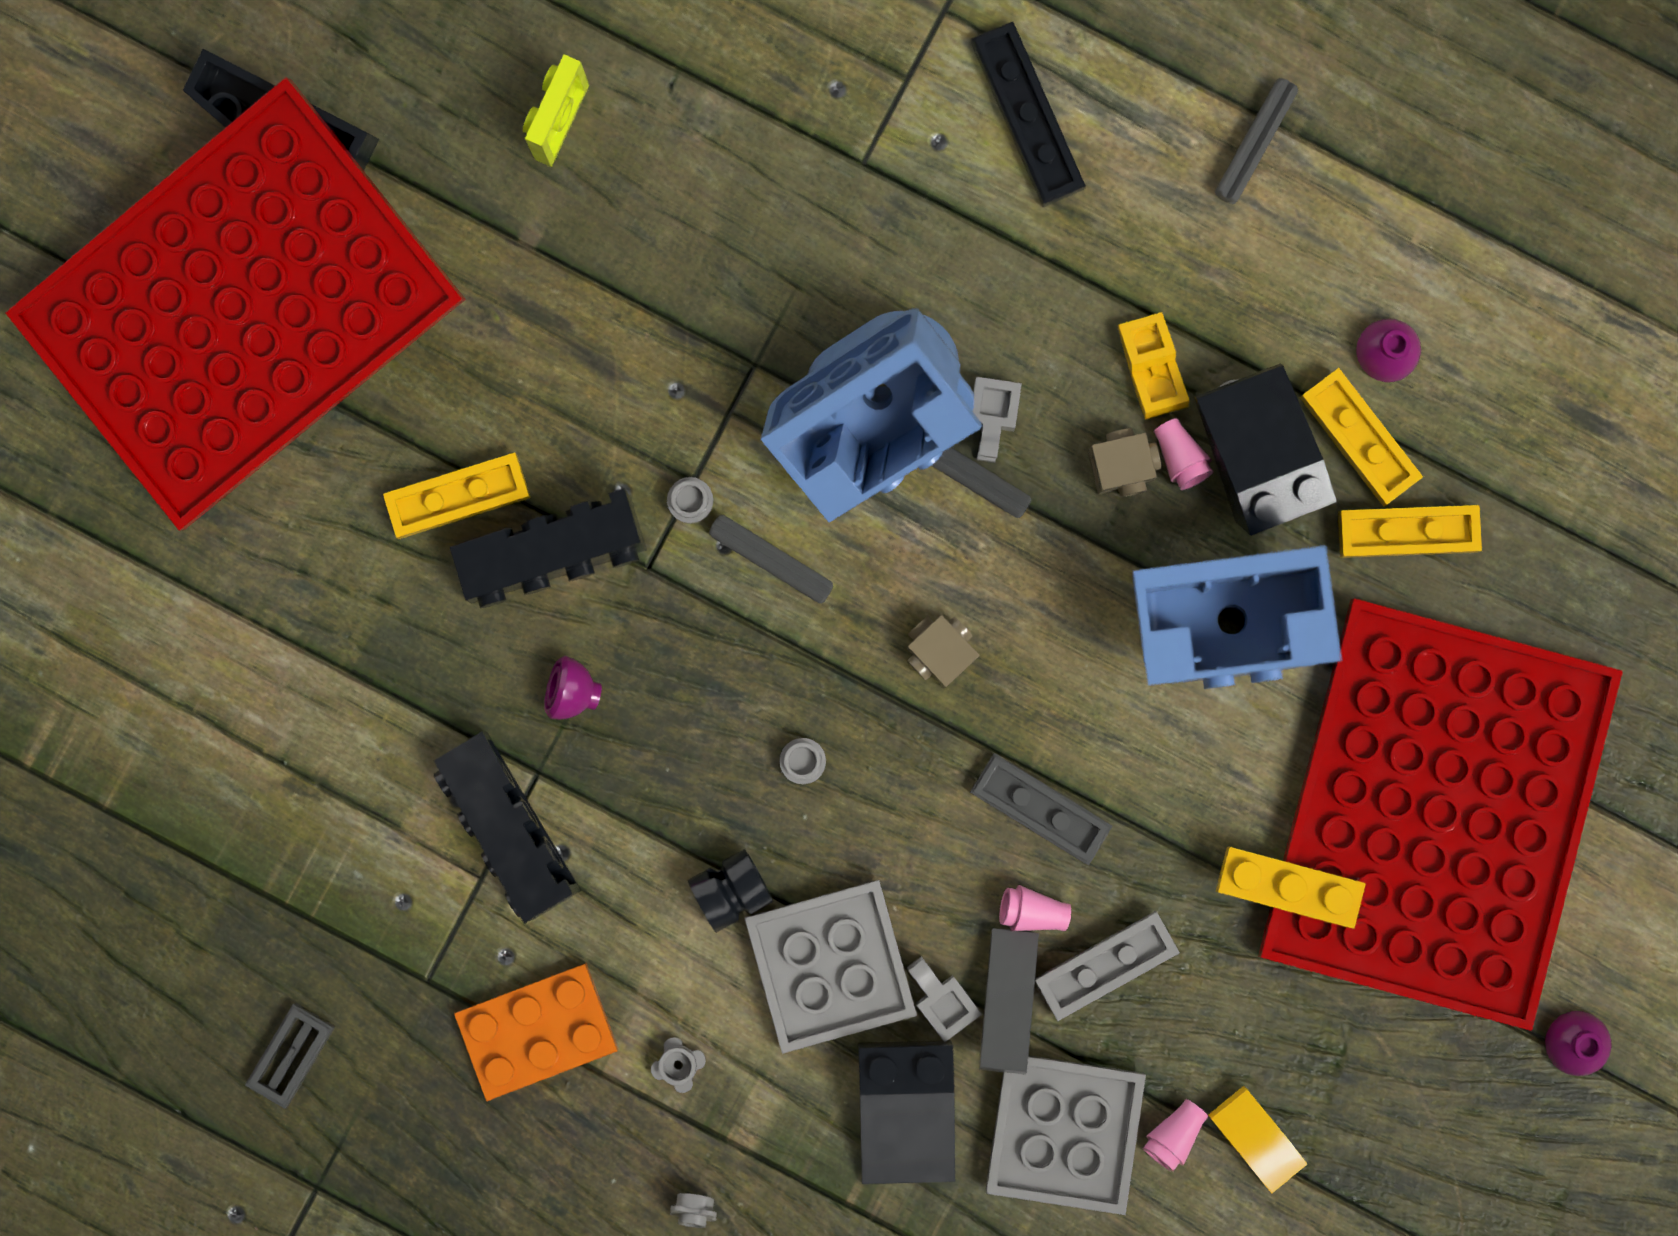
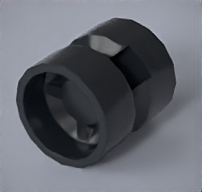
(730, 891)

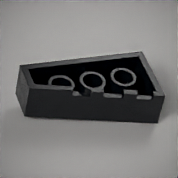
(230, 90)
(549, 550)
(505, 827)

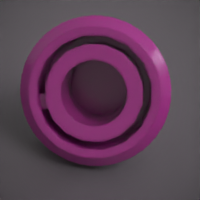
(1388, 350)
(570, 690)
(1578, 1043)

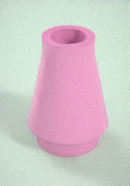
(1182, 455)
(1030, 910)
(1174, 1137)

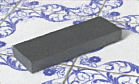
(1041, 809)
(1008, 1001)

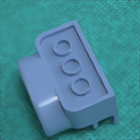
(851, 437)
(1283, 610)

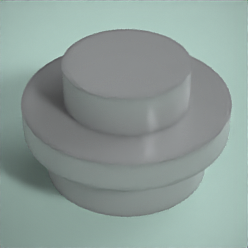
(690, 500)
(802, 761)

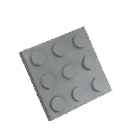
(830, 966)
(1066, 1135)

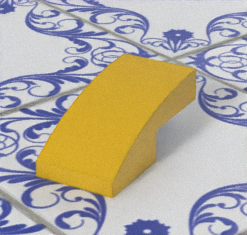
(1153, 365)
(1257, 1139)

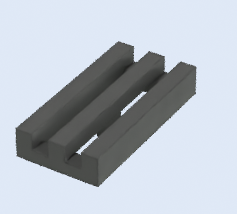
(311, 1021)

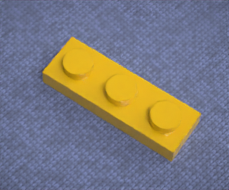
(1361, 437)
(456, 495)
(1409, 531)
(1290, 887)

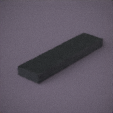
(1028, 114)

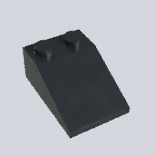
(1264, 450)
(907, 1111)

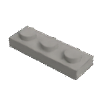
(1106, 966)

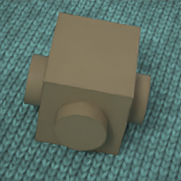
(1124, 463)
(940, 649)

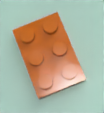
(536, 1032)

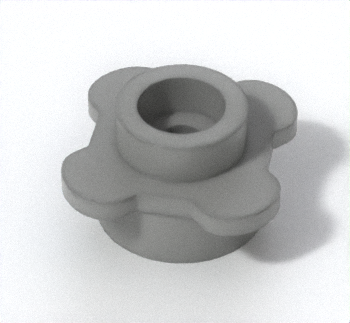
(681, 1077)
(693, 1210)

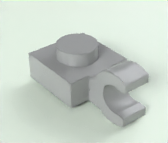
(997, 410)
(945, 1003)

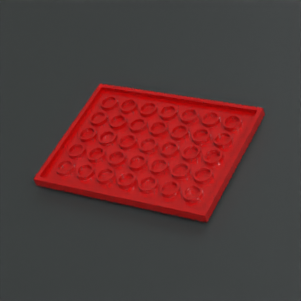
(235, 304)
(1460, 796)

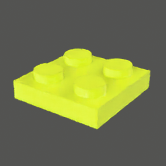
(550, 123)

